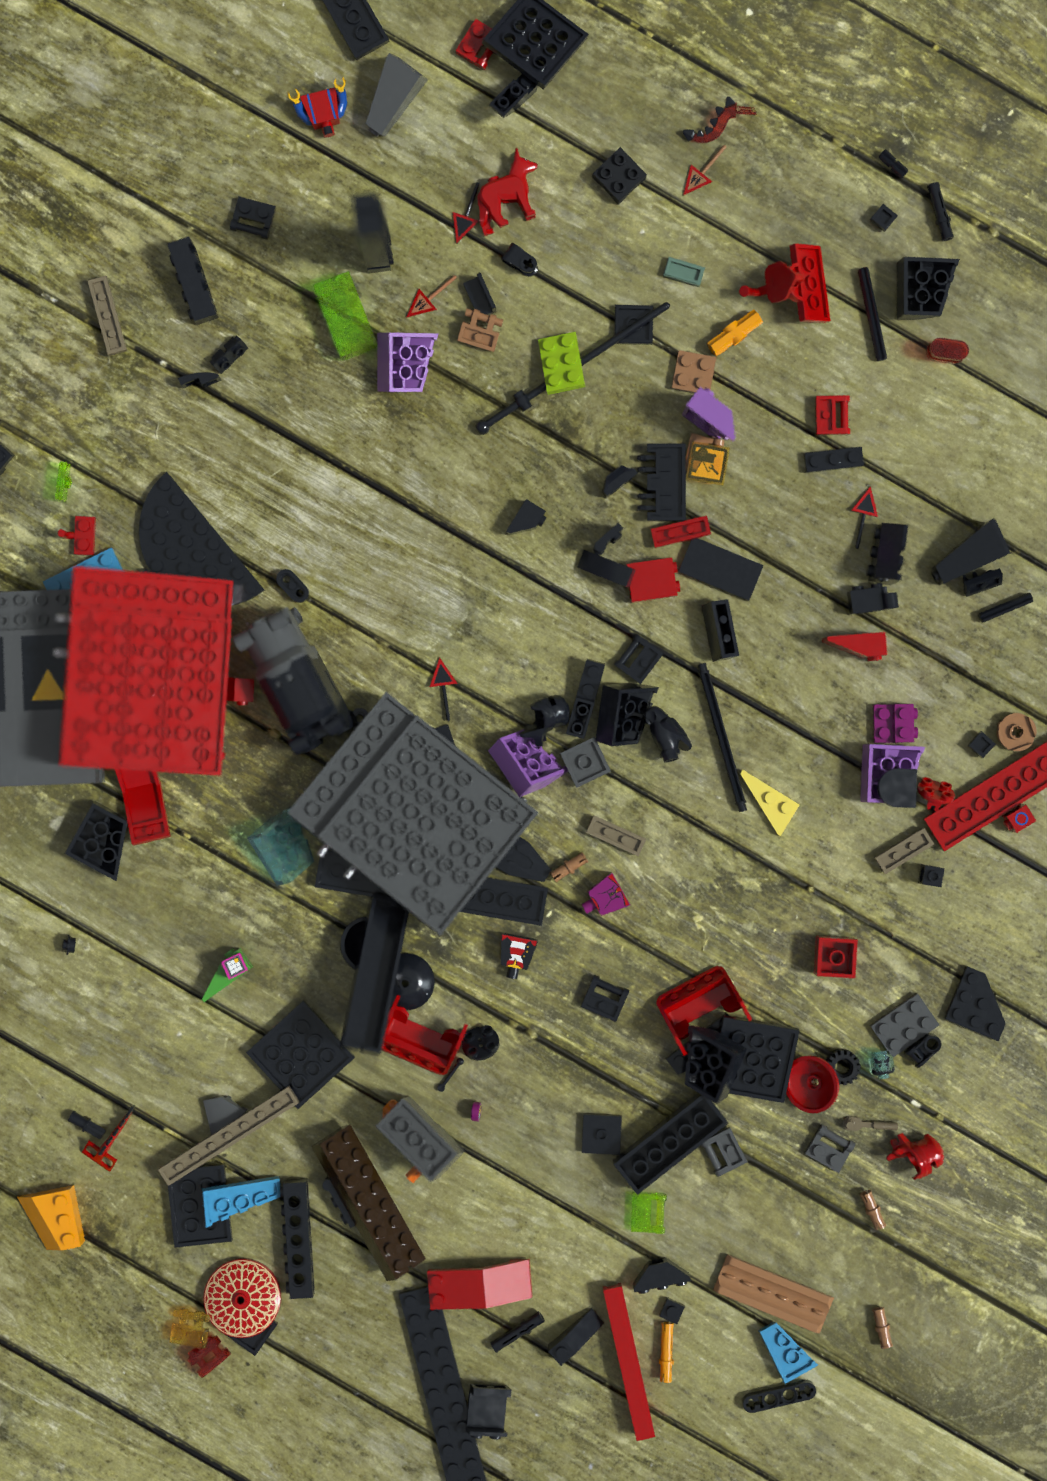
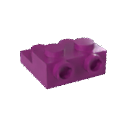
(894, 723)

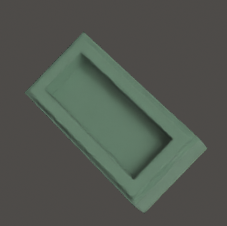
(683, 271)

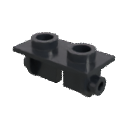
(235, 349)

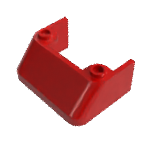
(698, 998)
(419, 1043)

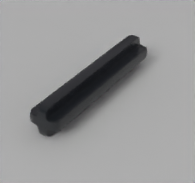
(1005, 607)

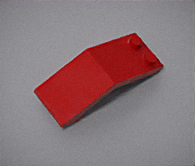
(144, 805)
(480, 1286)

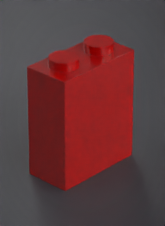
(653, 580)

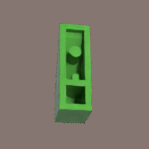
(220, 978)

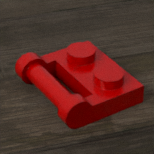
(472, 45)
(826, 415)

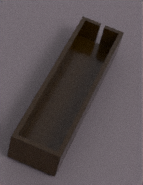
(368, 1203)

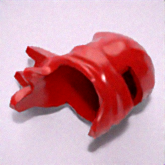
(922, 1153)

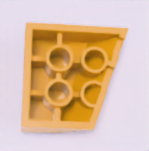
(55, 1217)

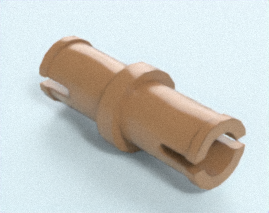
(569, 867)
(872, 1209)
(882, 1327)

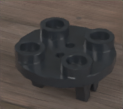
(472, 1046)

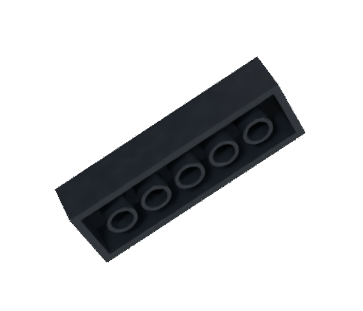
(669, 1142)

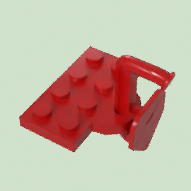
(800, 282)

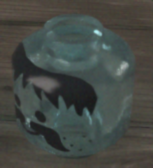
(881, 1064)

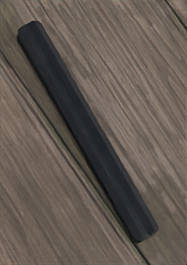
(872, 314)

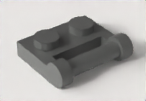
(729, 1148)
(827, 1154)

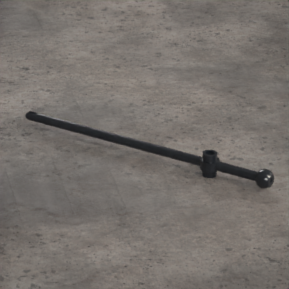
(523, 400)

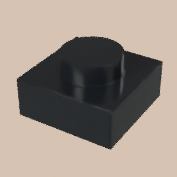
(883, 217)
(981, 744)
(672, 1310)

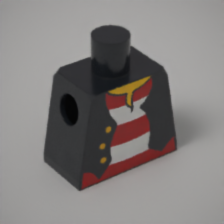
(516, 953)

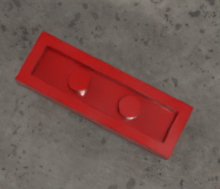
(681, 531)

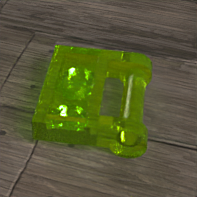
(642, 1212)

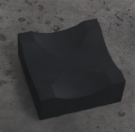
(619, 175)

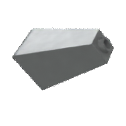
(394, 93)

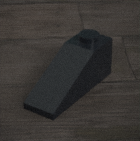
(575, 1337)

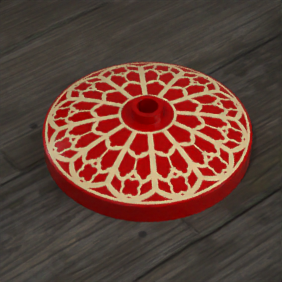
(260, 1294)

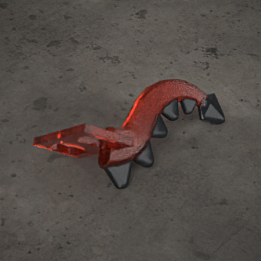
(718, 123)

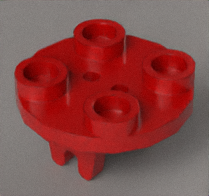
(935, 792)

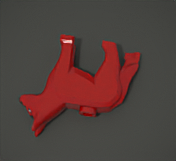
(506, 189)

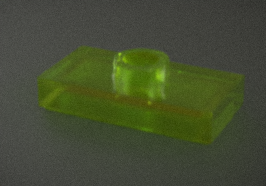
(64, 482)

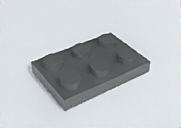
(904, 1025)

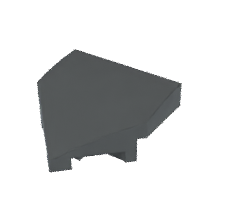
(221, 1112)

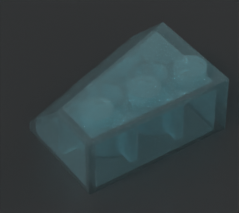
(282, 848)

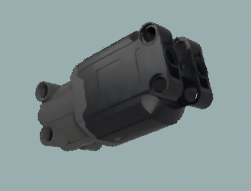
(295, 680)

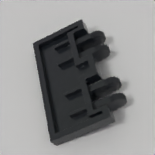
(667, 481)

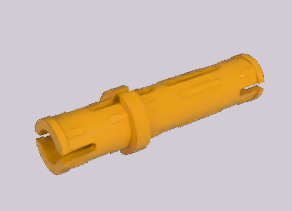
(666, 1352)

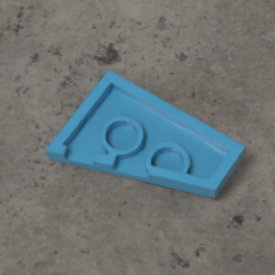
(786, 1354)

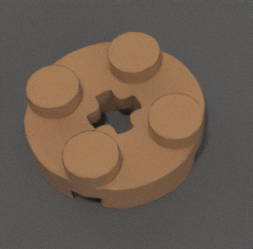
(1026, 736)

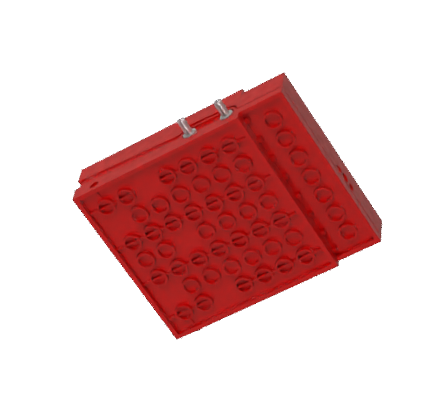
(145, 672)

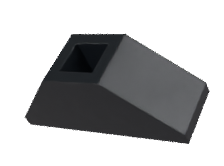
(659, 1275)

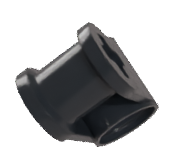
(517, 258)
(921, 1049)

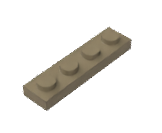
(107, 315)

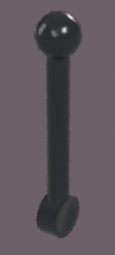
(441, 1087)

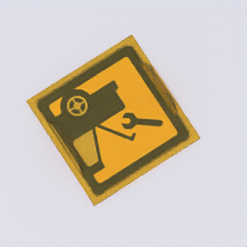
(707, 463)

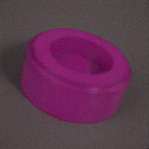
(476, 1111)

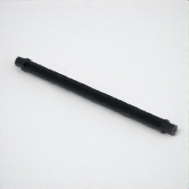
(722, 737)

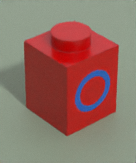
(1018, 818)

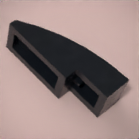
(606, 568)

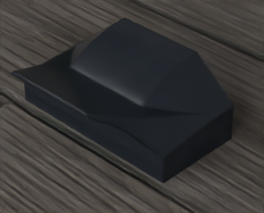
(618, 479)

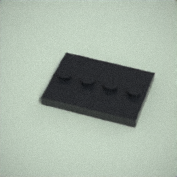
(188, 1209)

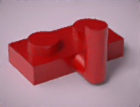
(83, 536)

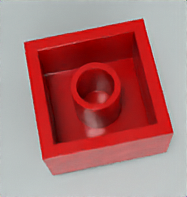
(835, 956)

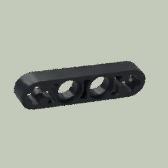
(778, 1393)

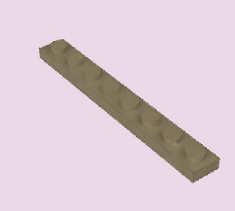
(228, 1135)

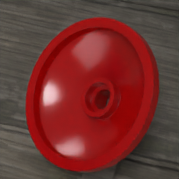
(804, 1091)

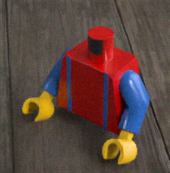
(321, 108)

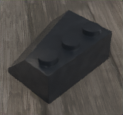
(923, 286)
(887, 553)
(622, 713)

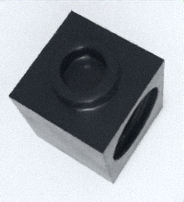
(931, 875)

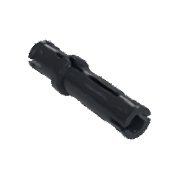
(942, 217)
(521, 1329)

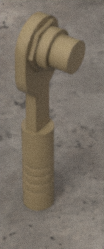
(856, 1124)

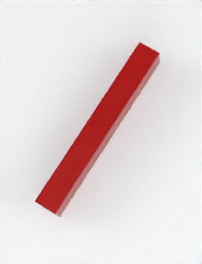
(628, 1362)

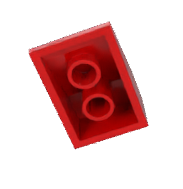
(865, 645)

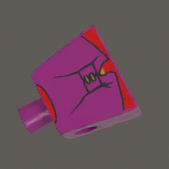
(606, 896)

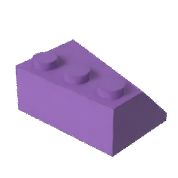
(525, 764)

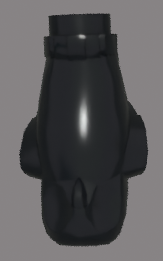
(666, 734)

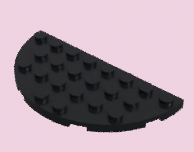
(183, 542)

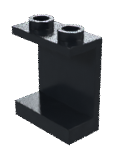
(487, 1410)

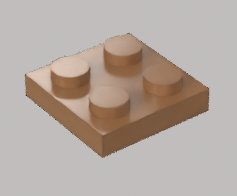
(693, 371)

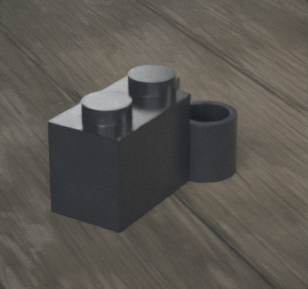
(871, 599)

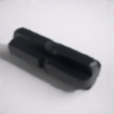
(889, 160)

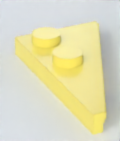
(775, 805)

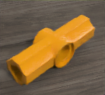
(734, 333)

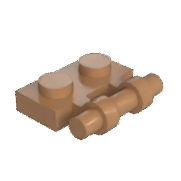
(477, 335)

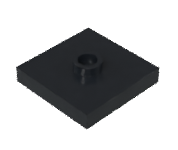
(601, 1134)

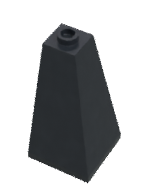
(975, 551)

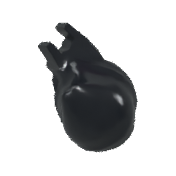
(549, 713)

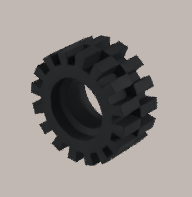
(853, 1062)

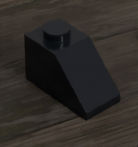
(527, 518)

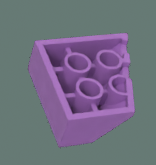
(403, 361)
(710, 415)
(880, 759)

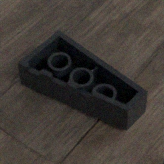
(193, 281)

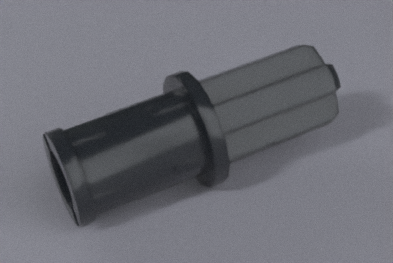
(86, 1125)

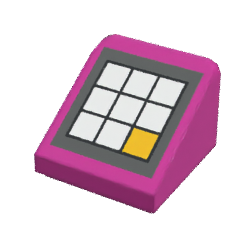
(234, 966)

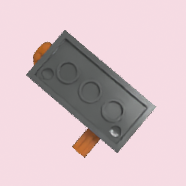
(419, 1139)

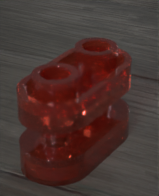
(947, 350)
(196, 1356)

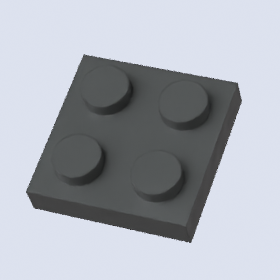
(585, 762)

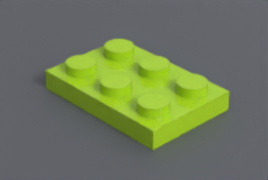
(561, 363)

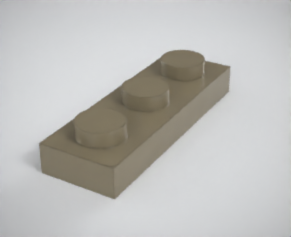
(616, 835)
(904, 850)

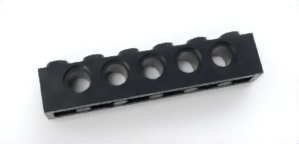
(297, 1288)

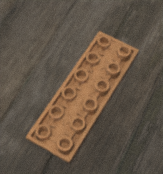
(773, 1294)

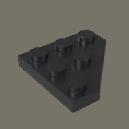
(976, 1005)

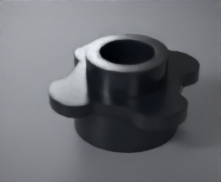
(69, 944)

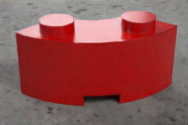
(240, 690)

